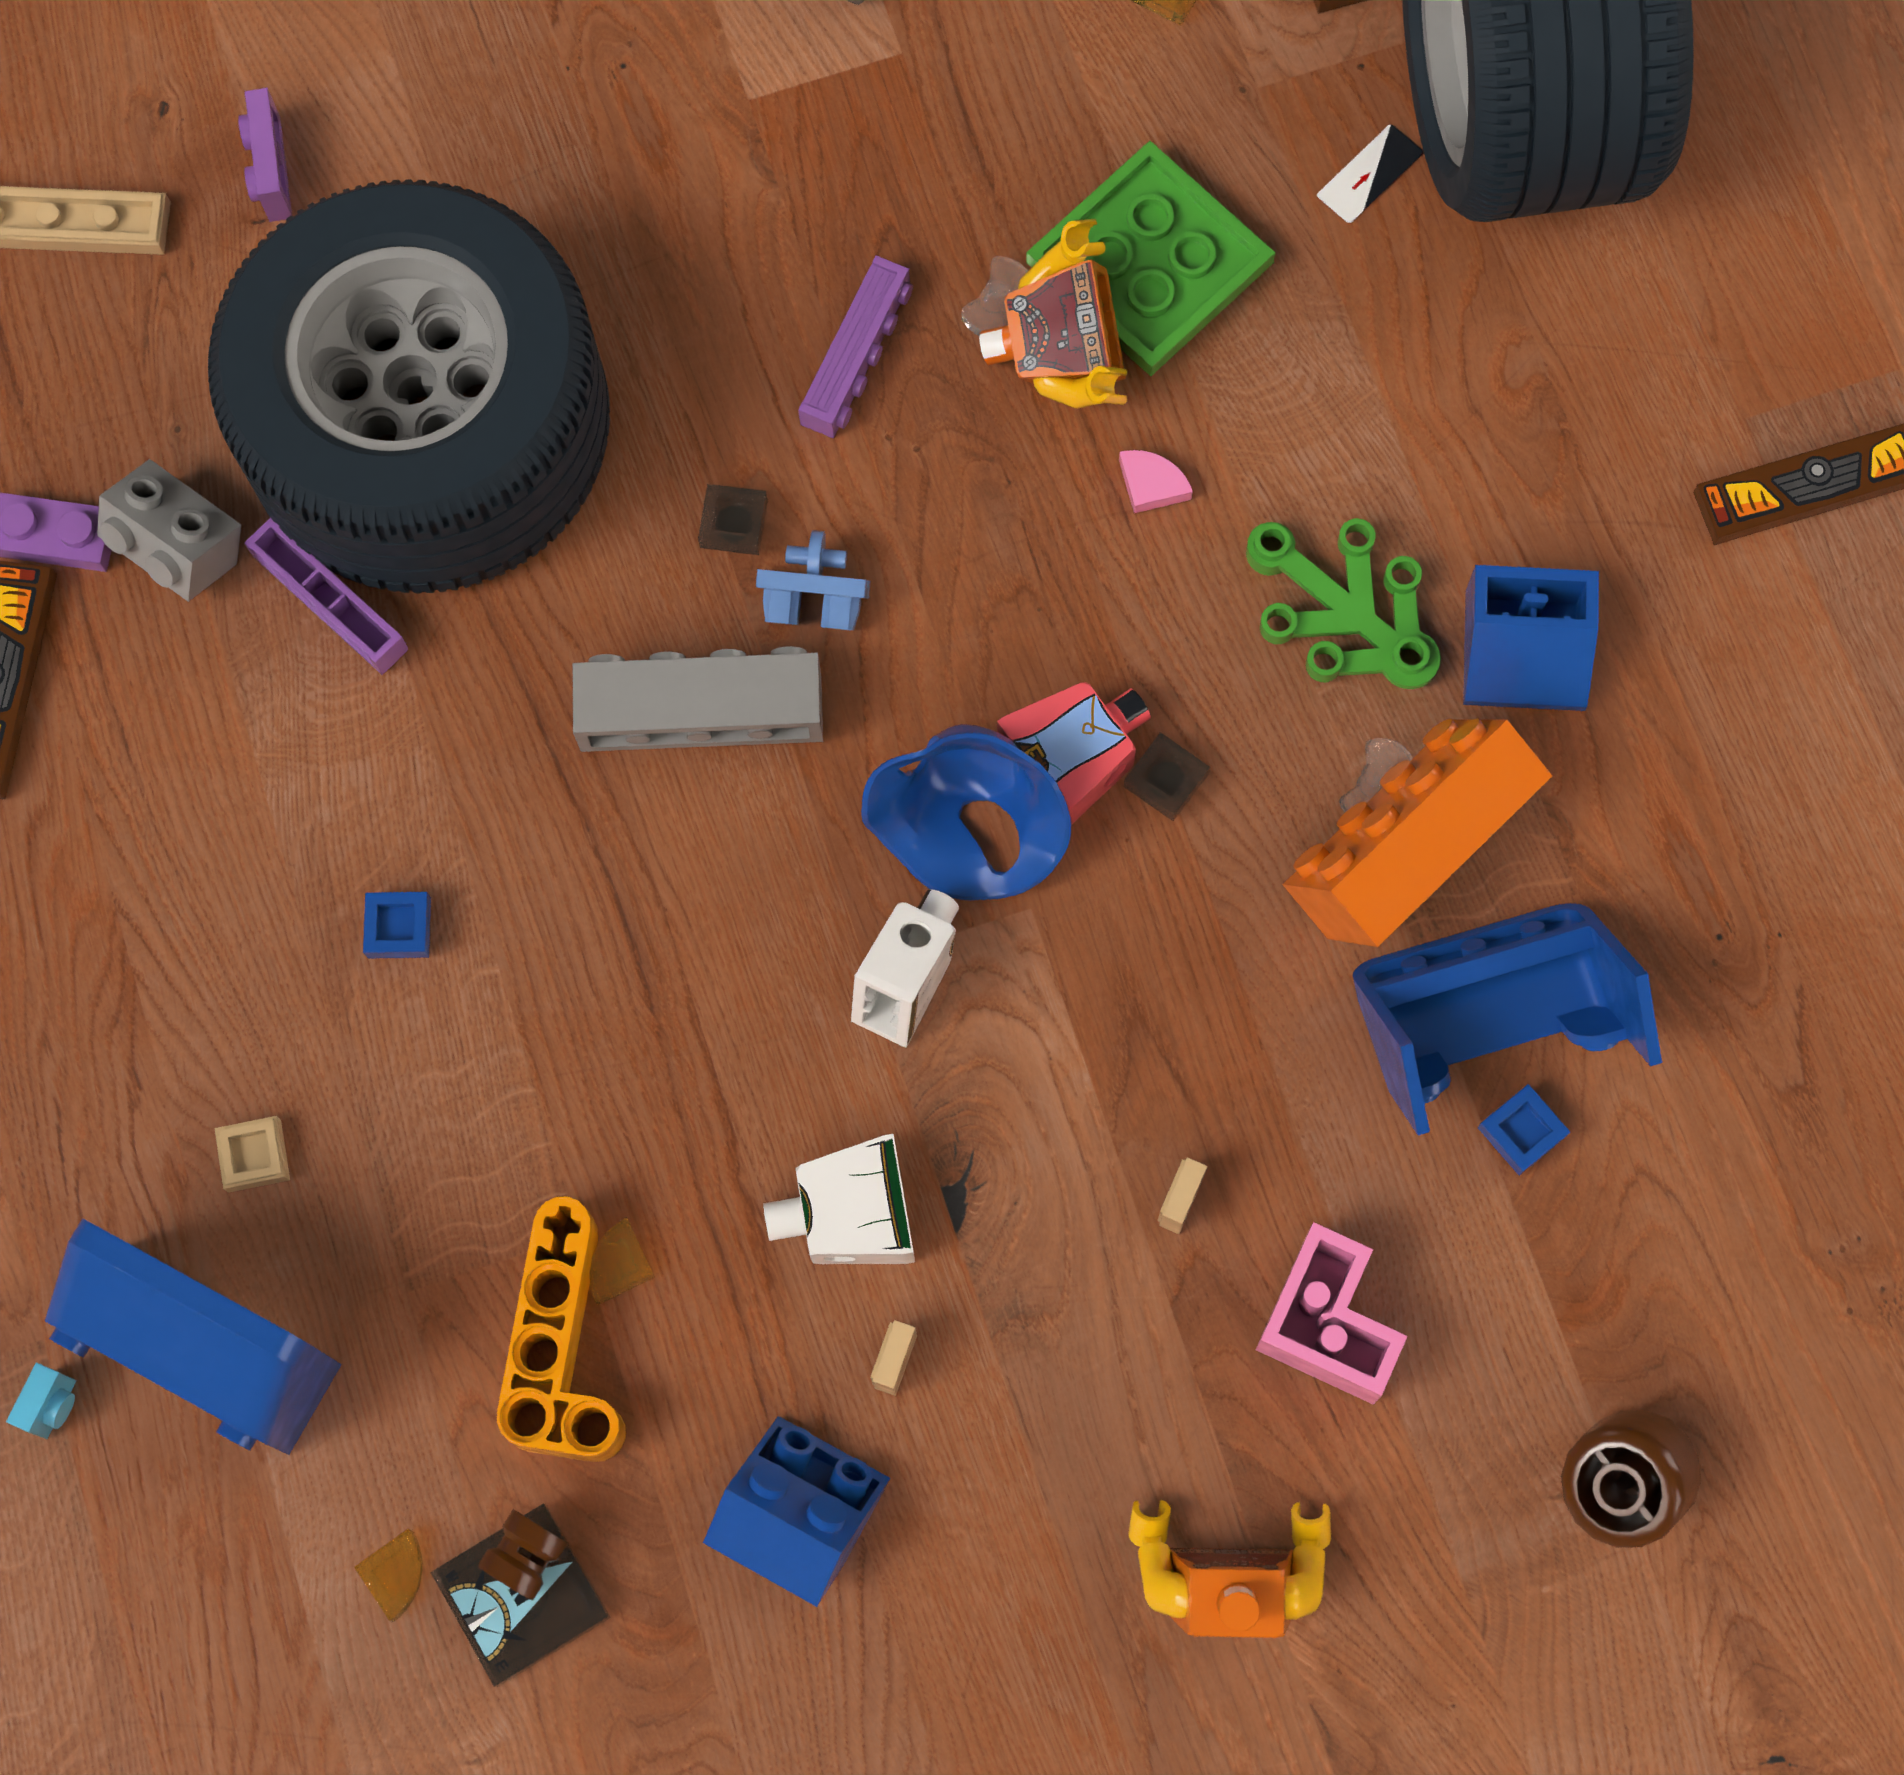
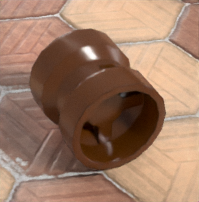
(513, 1567)

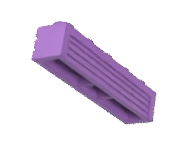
(856, 347)
(327, 597)

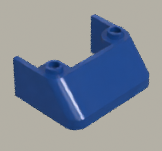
(1498, 991)
(187, 1340)

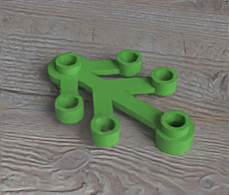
(1348, 611)

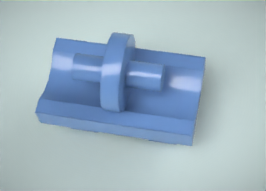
(785, 589)

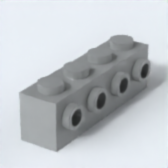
(697, 700)

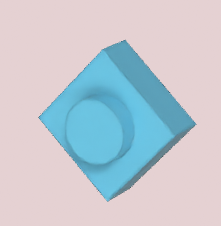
(43, 1402)

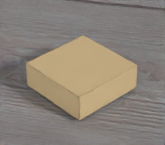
(252, 1154)
(1181, 1195)
(893, 1357)

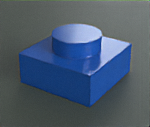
(397, 925)
(1523, 1129)

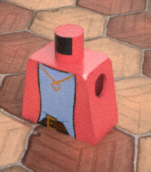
(1079, 740)

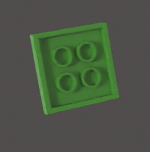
(1168, 254)

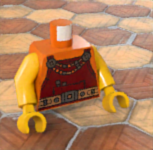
(1063, 325)
(1232, 1589)

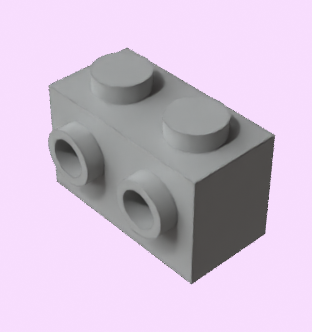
(168, 530)

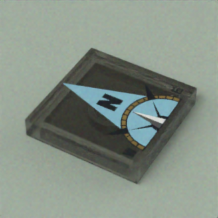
(504, 1626)

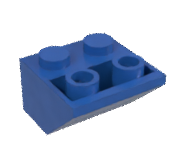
(1530, 637)
(795, 1510)

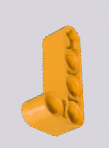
(562, 1326)

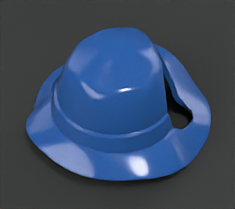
(921, 811)

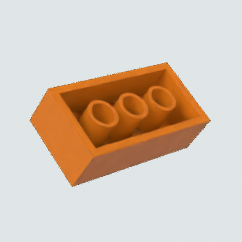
(1416, 829)

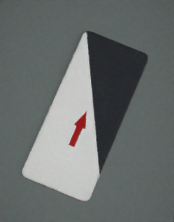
(1370, 173)

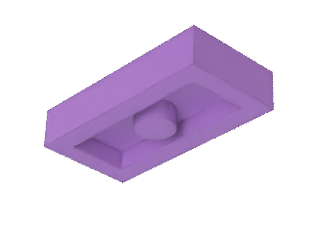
(262, 134)
(51, 532)

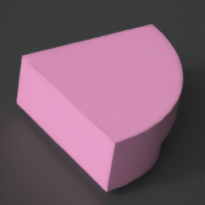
(1153, 480)

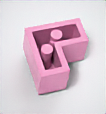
(1319, 1332)

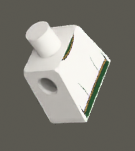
(905, 967)
(848, 1207)

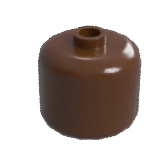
(1631, 1478)

